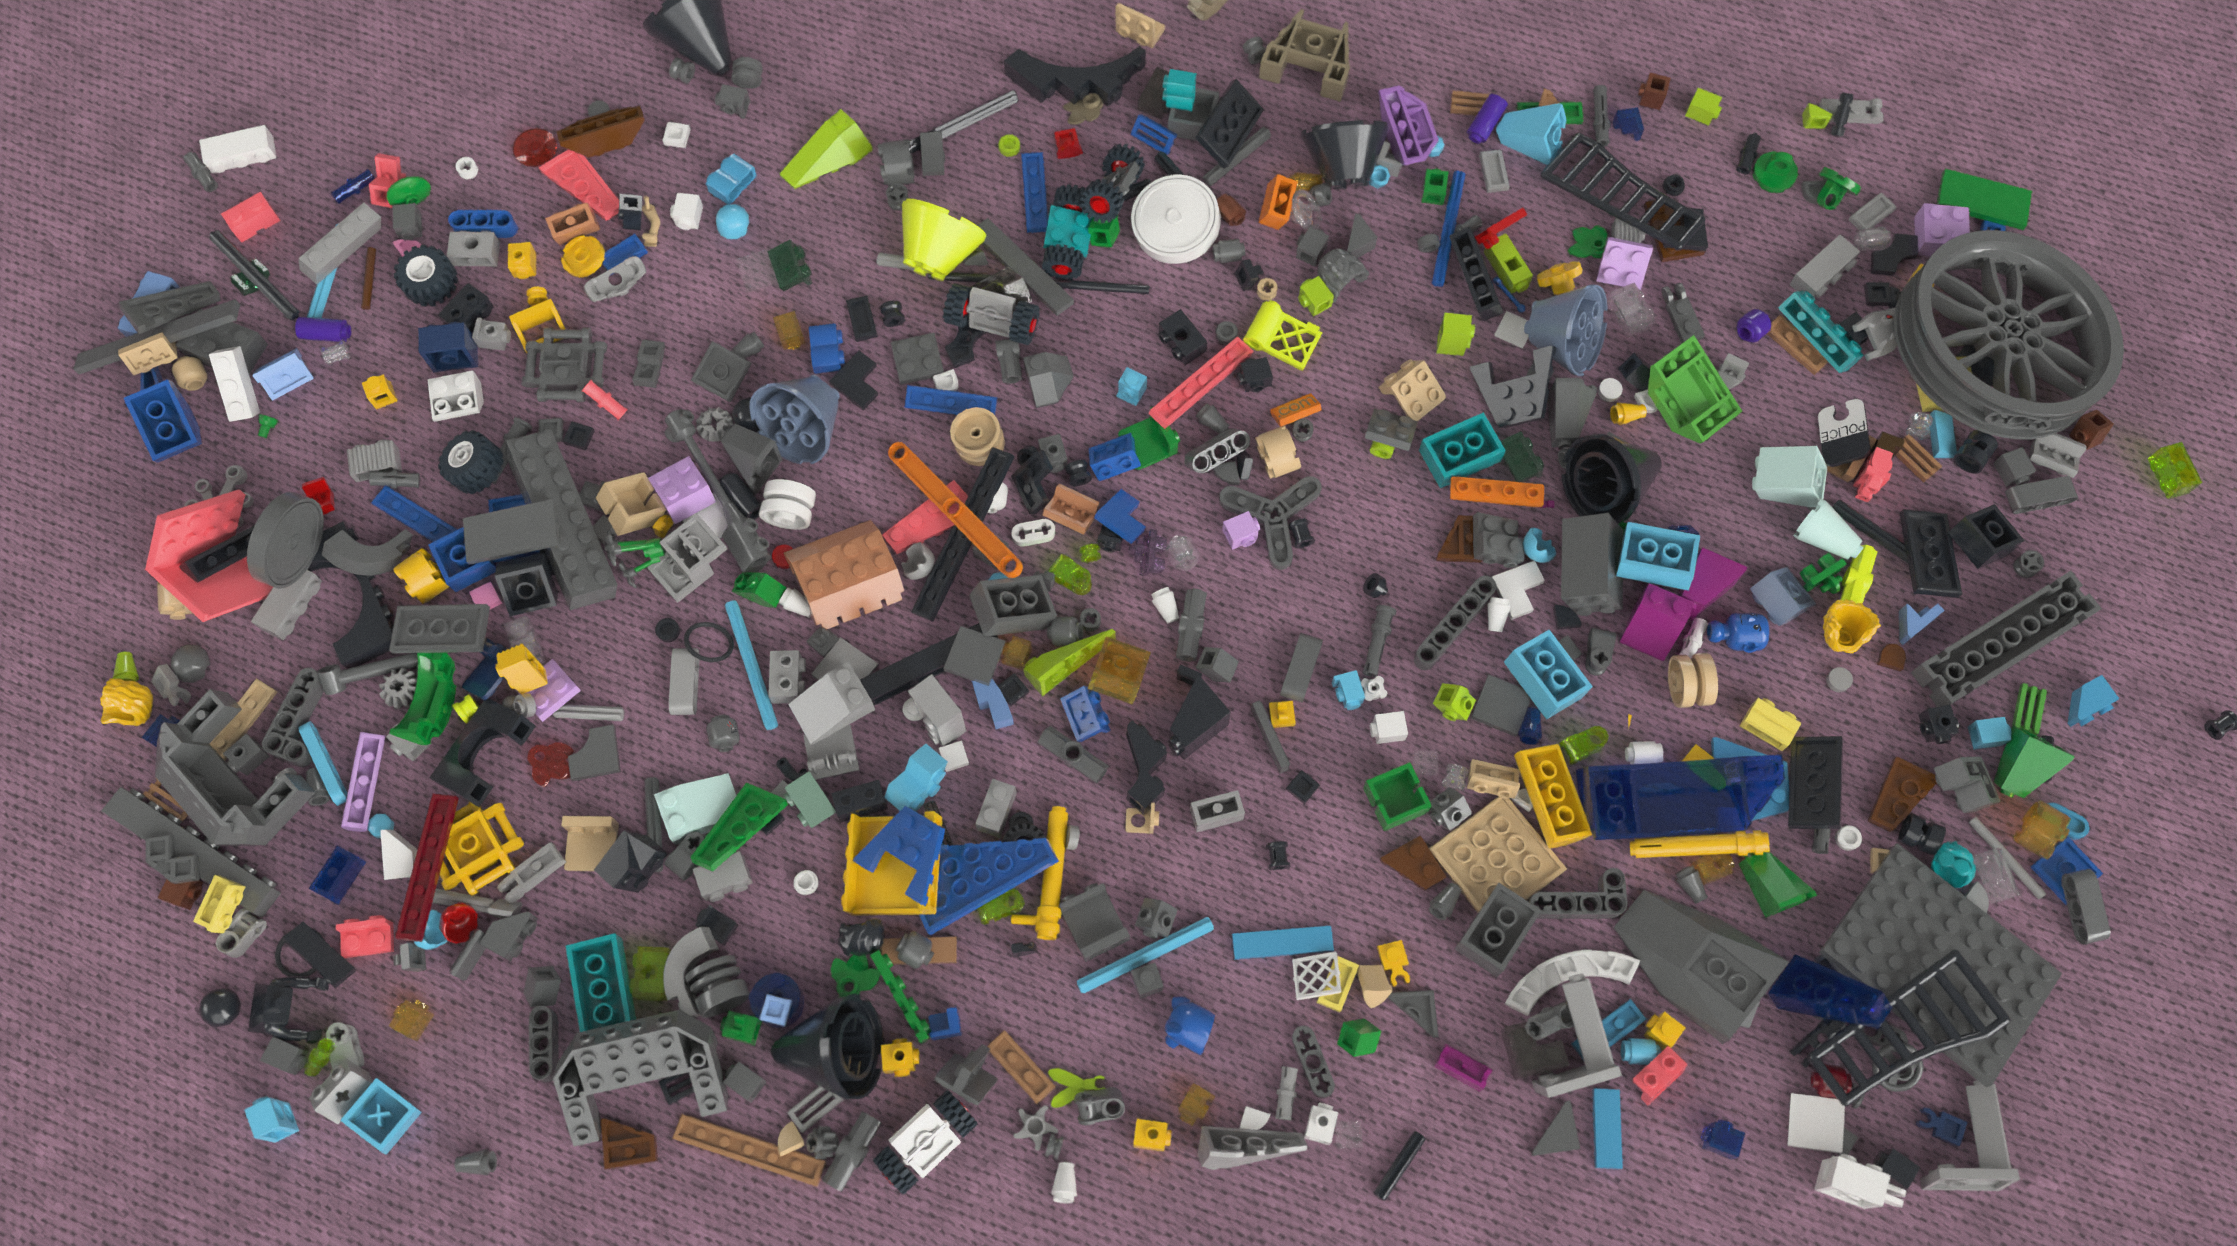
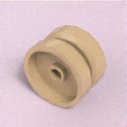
(975, 434)
(1692, 680)

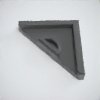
(1419, 1007)
(1560, 1134)

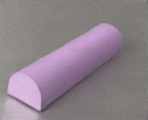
(363, 782)

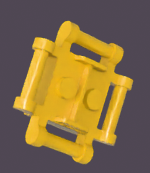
(476, 847)

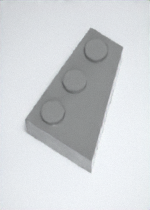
(938, 711)

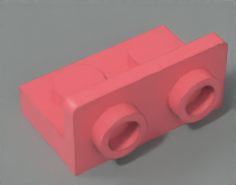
(366, 937)
(1659, 1074)

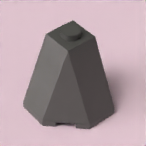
(1568, 409)
(752, 455)

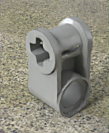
(241, 932)
(347, 1046)

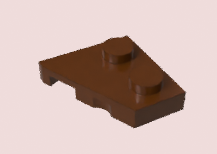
(1459, 542)
(1415, 863)
(626, 1145)

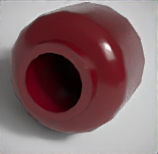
(1839, 1073)

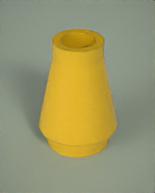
(1624, 412)

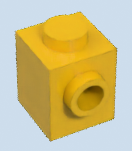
(522, 260)
(1663, 1030)
(1151, 1135)

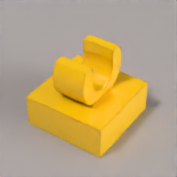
(1282, 714)

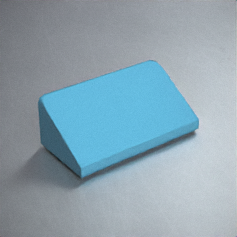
(1942, 435)

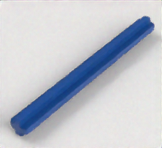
(1448, 228)

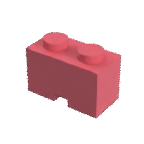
(250, 216)

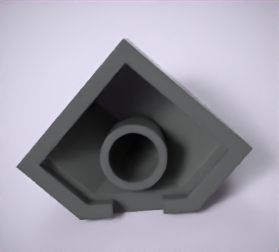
(1047, 377)

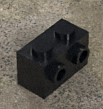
(467, 307)

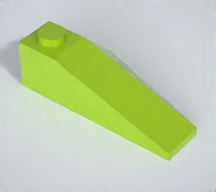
(830, 148)

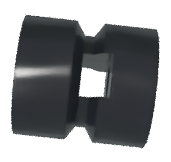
(1975, 451)
(1924, 835)

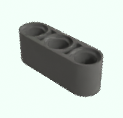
(1227, 450)
(2041, 494)
(1301, 667)
(2085, 906)
(536, 1034)

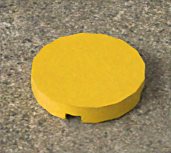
(583, 256)

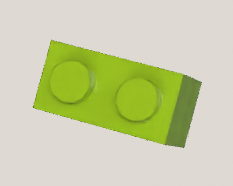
(1455, 334)

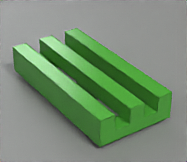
(2023, 689)

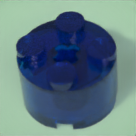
(781, 986)

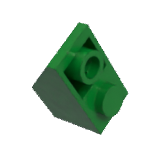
(759, 588)

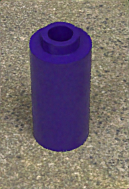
(1486, 118)
(322, 329)

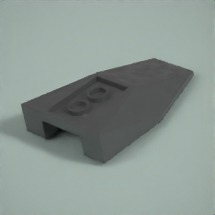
(1699, 962)

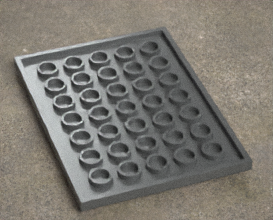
(1911, 921)

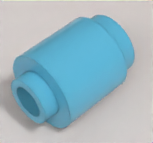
(1639, 1051)

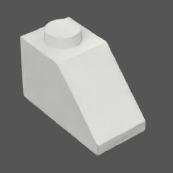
(397, 855)

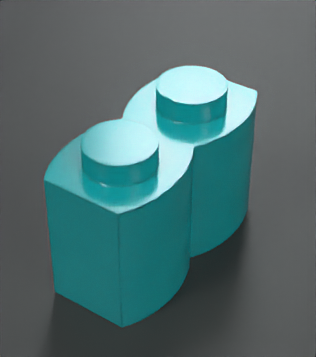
(1179, 89)

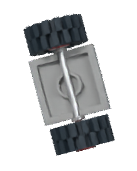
(991, 313)

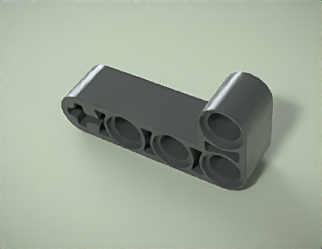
(300, 715)
(1575, 900)

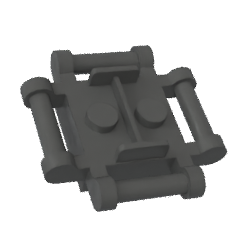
(564, 366)

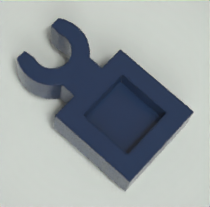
(1945, 1126)

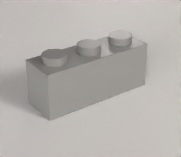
(1826, 267)
(285, 606)

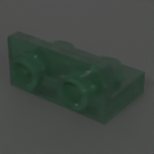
(789, 265)
(1521, 458)

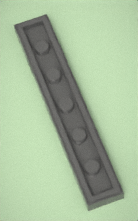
(1034, 277)

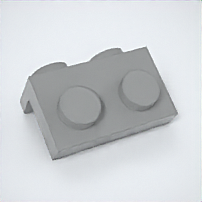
(2057, 454)

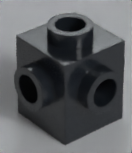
(1938, 724)

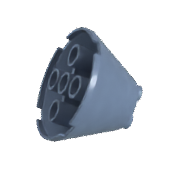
(1572, 325)
(797, 417)

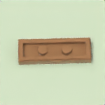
(1796, 344)
(943, 947)
(1021, 1067)

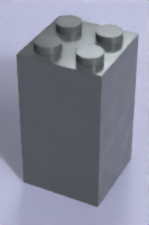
(1590, 564)

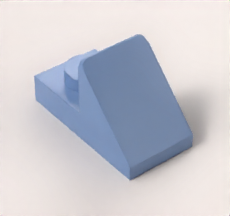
(1911, 623)

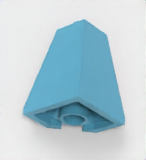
(1534, 131)

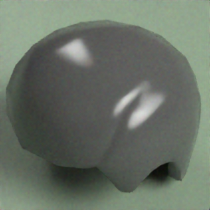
(190, 663)

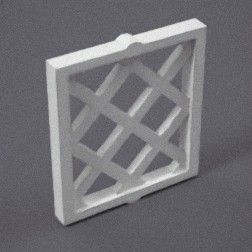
(1332, 955)

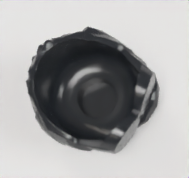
(861, 938)

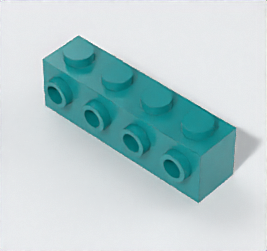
(1821, 331)

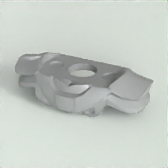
(600, 287)

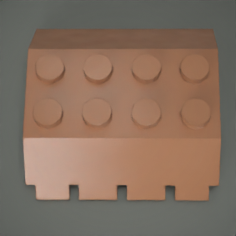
(846, 574)

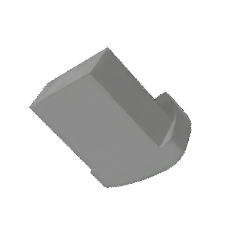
(1732, 370)

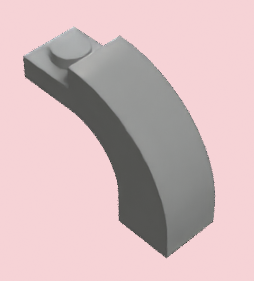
(682, 960)

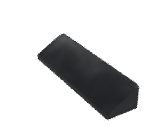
(218, 557)

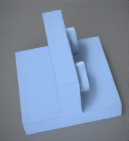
(283, 374)

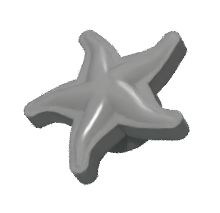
(1035, 1126)

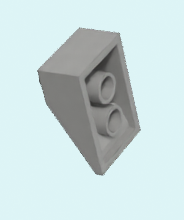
(831, 703)

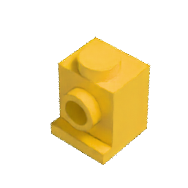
(378, 386)

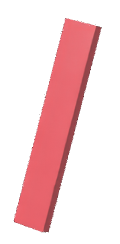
(1200, 382)

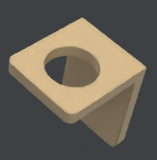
(1151, 820)

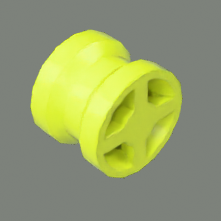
(466, 708)

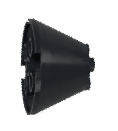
(1346, 151)

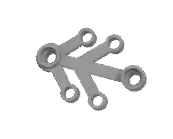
(229, 486)

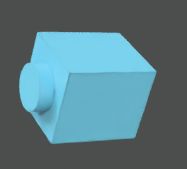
(1989, 733)

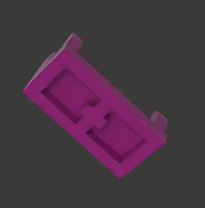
(1463, 1068)

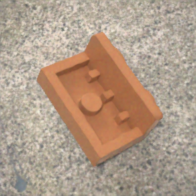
(1071, 509)

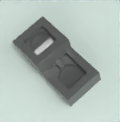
(649, 363)

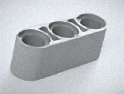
(683, 682)

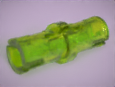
(319, 1057)

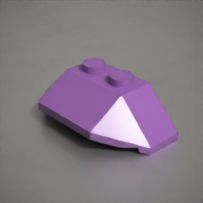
(1410, 125)

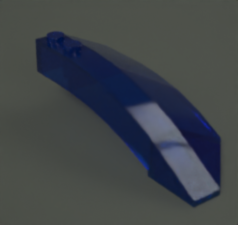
(1677, 796)

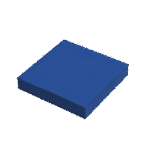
(2065, 859)

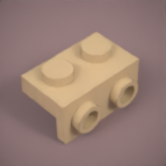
(1493, 779)

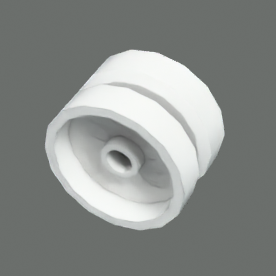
(787, 504)

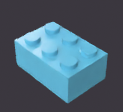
(1658, 556)
(1547, 674)

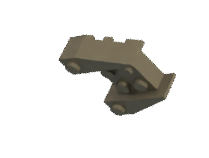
(1313, 48)

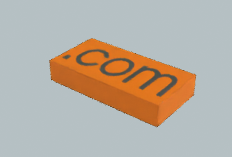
(1295, 409)

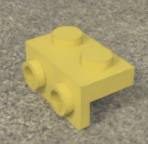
(219, 904)

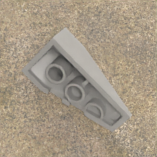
(1235, 1147)

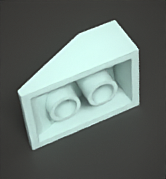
(694, 805)

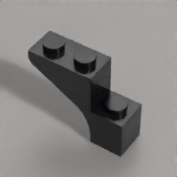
(1148, 756)

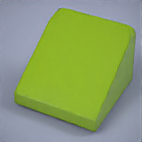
(1815, 117)

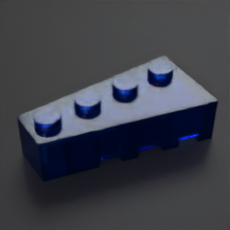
(1824, 993)

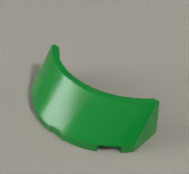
(432, 700)

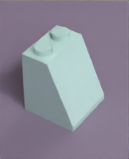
(1790, 475)

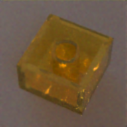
(1119, 670)

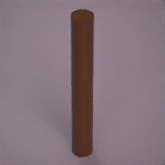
(368, 278)

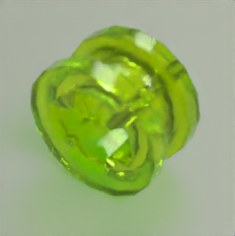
(1090, 553)

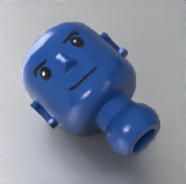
(1741, 632)

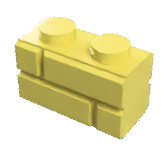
(1770, 723)

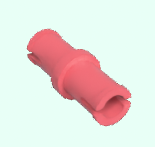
(604, 400)

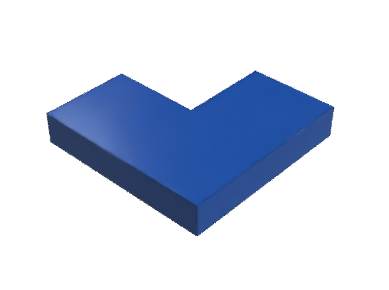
(1117, 517)

